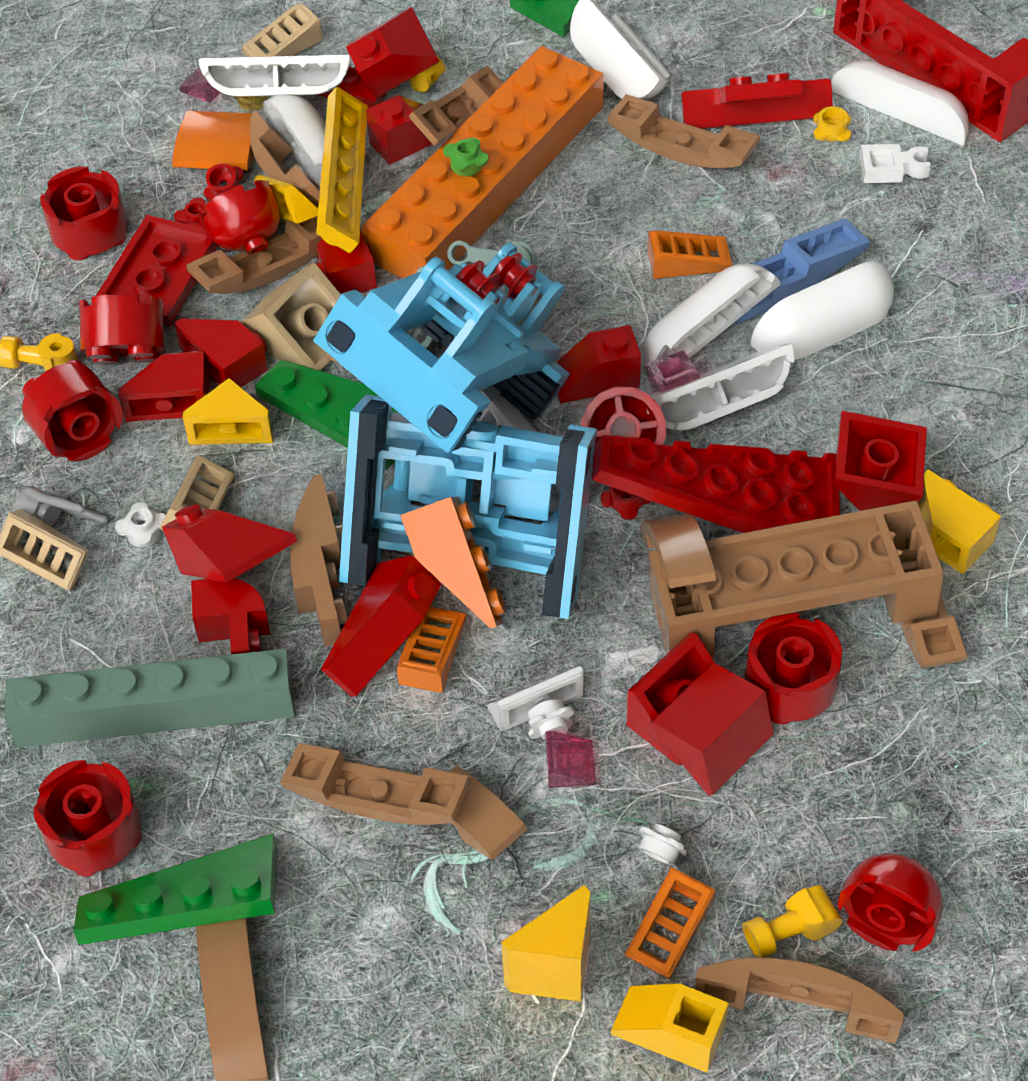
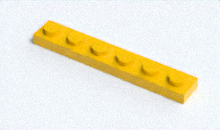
(342, 171)

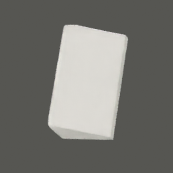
(515, 707)

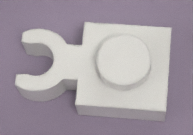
(888, 164)

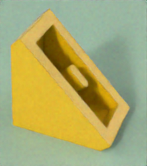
(227, 417)

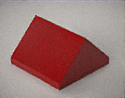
(879, 461)
(662, 685)
(715, 725)

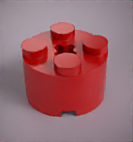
(84, 212)
(121, 327)
(71, 411)
(795, 666)
(87, 816)

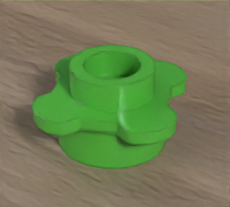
(466, 156)

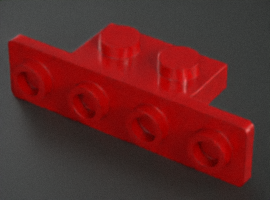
(757, 102)

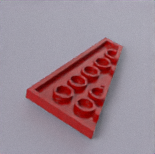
(721, 483)

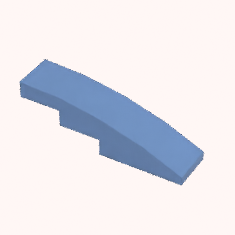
(809, 260)

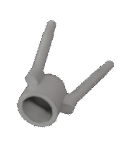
(49, 508)

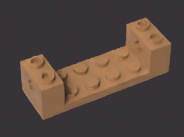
(806, 569)

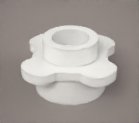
(143, 534)
(549, 716)
(661, 844)

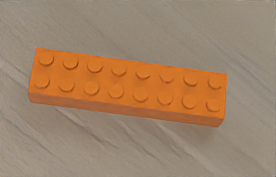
(521, 132)

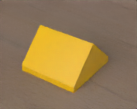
(551, 951)

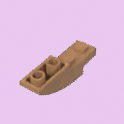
(317, 557)

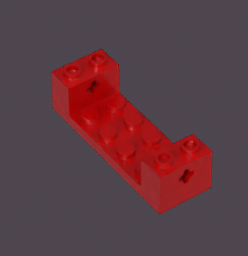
(919, 47)

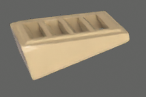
(294, 30)
(187, 493)
(12, 533)

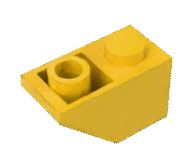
(956, 522)
(673, 1022)

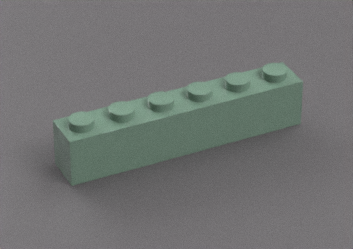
(149, 698)

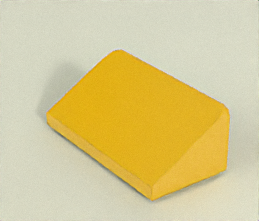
(293, 203)

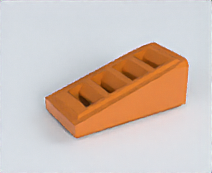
(668, 255)
(426, 675)
(689, 888)

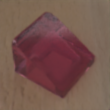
(198, 87)
(671, 372)
(569, 760)

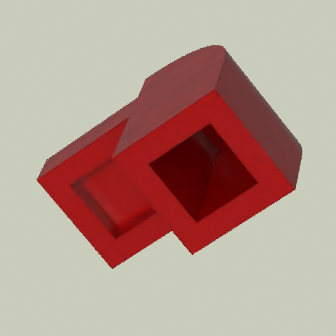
(229, 612)

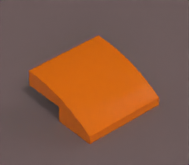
(213, 139)

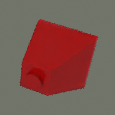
(392, 52)
(221, 544)

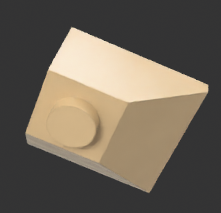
(293, 316)

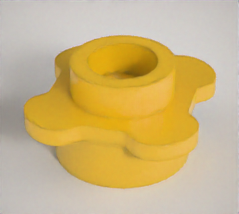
(832, 124)

